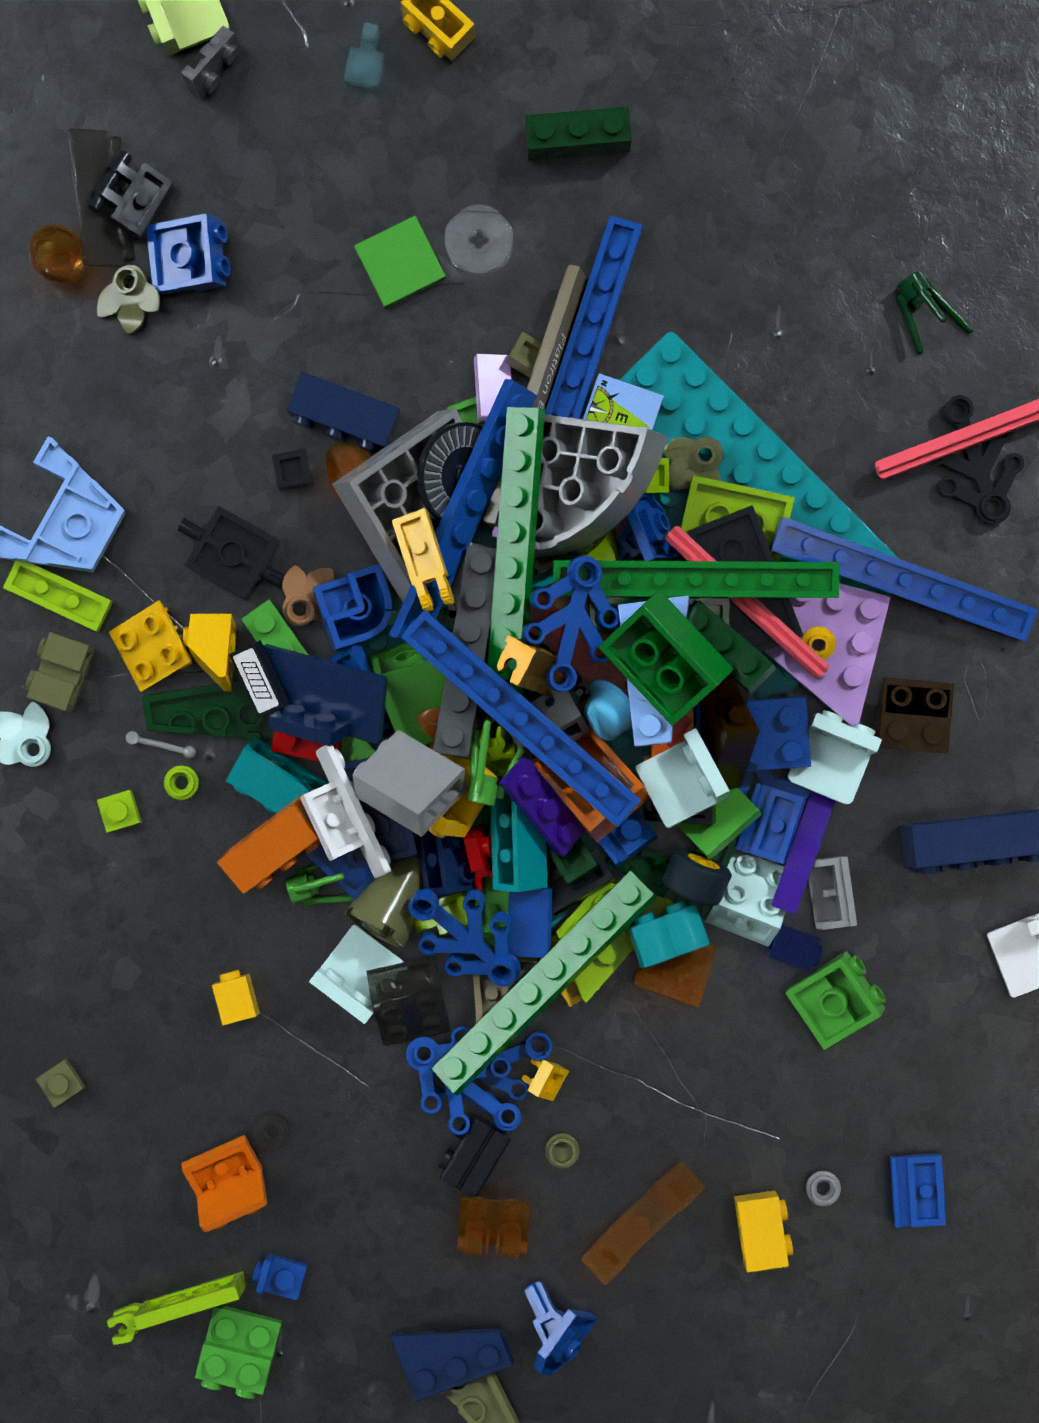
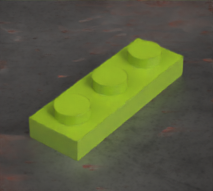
(58, 595)

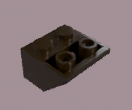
(914, 715)

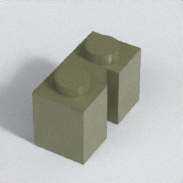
(60, 671)

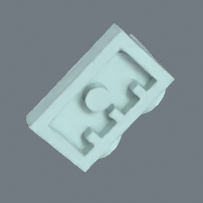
(683, 780)
(748, 899)
(345, 975)

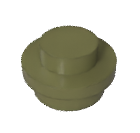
(562, 1150)

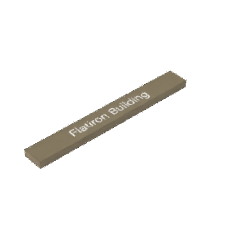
(549, 357)

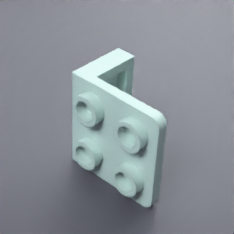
(837, 757)

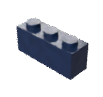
(343, 413)

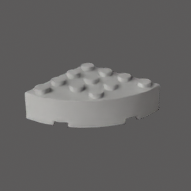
(590, 479)
(388, 489)

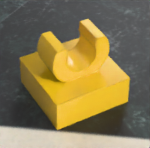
(547, 1079)

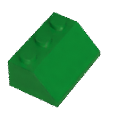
(666, 658)

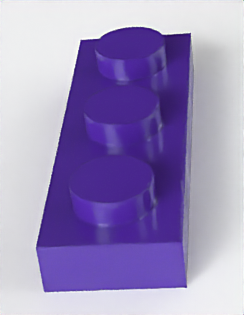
(542, 806)

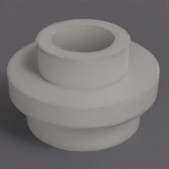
(830, 1196)

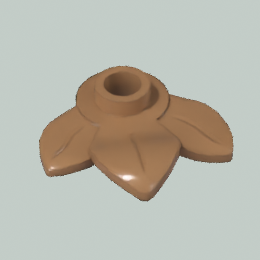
(298, 589)

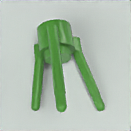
(483, 787)
(305, 887)

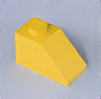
(210, 643)

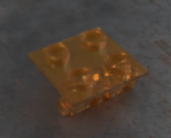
(679, 977)
(493, 1223)

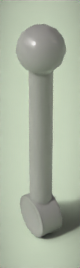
(134, 737)

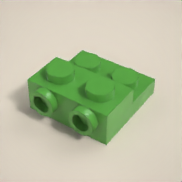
(837, 999)
(238, 1351)

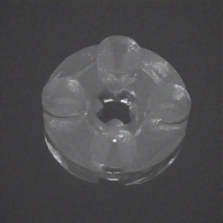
(491, 255)

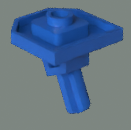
(647, 533)
(558, 1330)

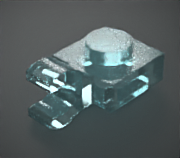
(364, 63)

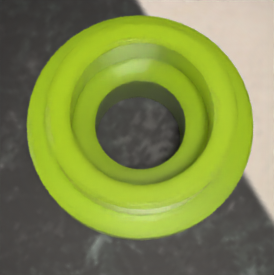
(170, 782)

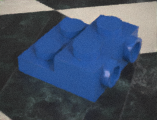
(188, 254)

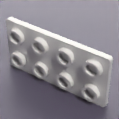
(1018, 954)

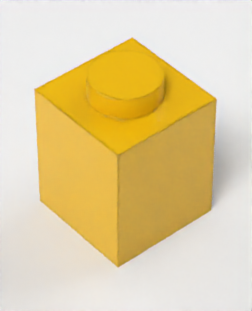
(235, 997)

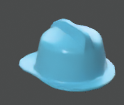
(608, 710)

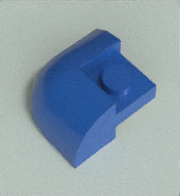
(354, 607)

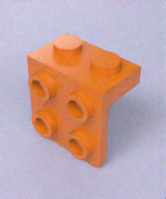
(226, 1183)

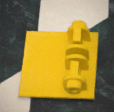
(151, 646)

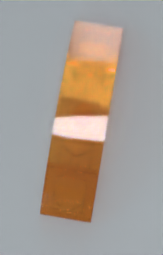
(642, 1221)

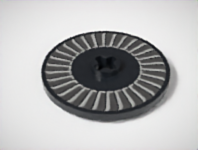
(442, 462)

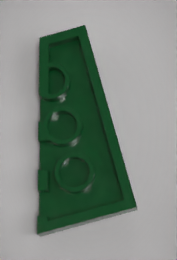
(206, 712)

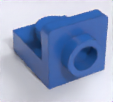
(279, 1276)

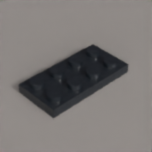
(742, 540)

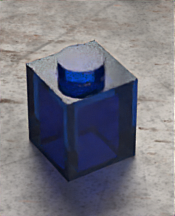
(795, 948)

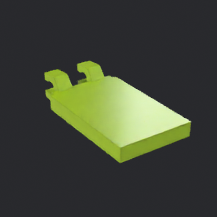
(176, 1305)

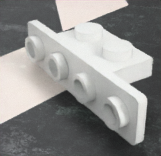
(340, 817)

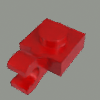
(479, 854)

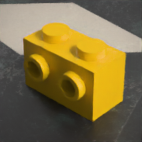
(441, 23)
(762, 1231)

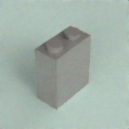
(409, 782)

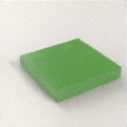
(400, 262)
(732, 818)

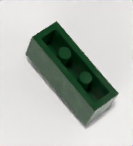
(578, 133)

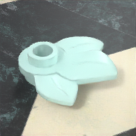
(20, 732)

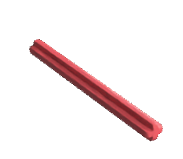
(958, 440)
(755, 610)

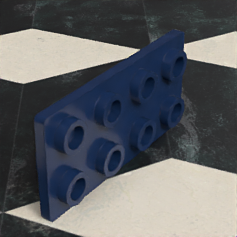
(327, 699)

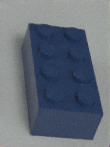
(971, 839)

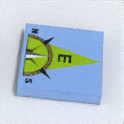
(622, 404)

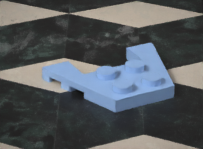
(75, 525)

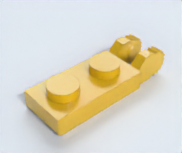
(422, 556)

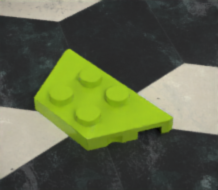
(607, 962)

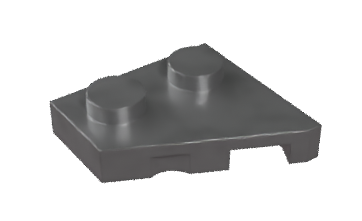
(214, 56)

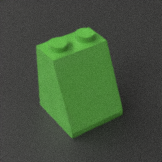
(411, 688)

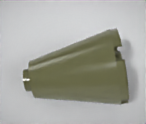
(386, 901)

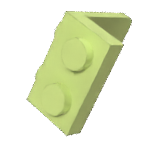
(183, 22)

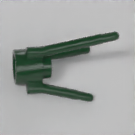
(918, 290)

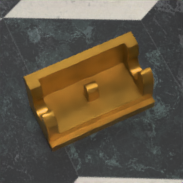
(531, 664)

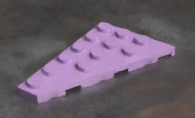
(857, 626)

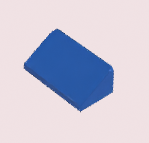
(530, 923)

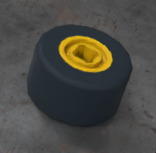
(696, 877)

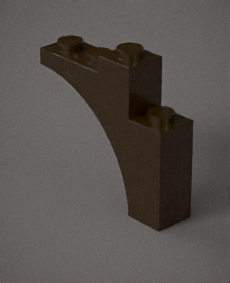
(729, 730)

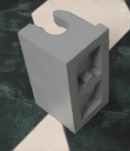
(832, 893)

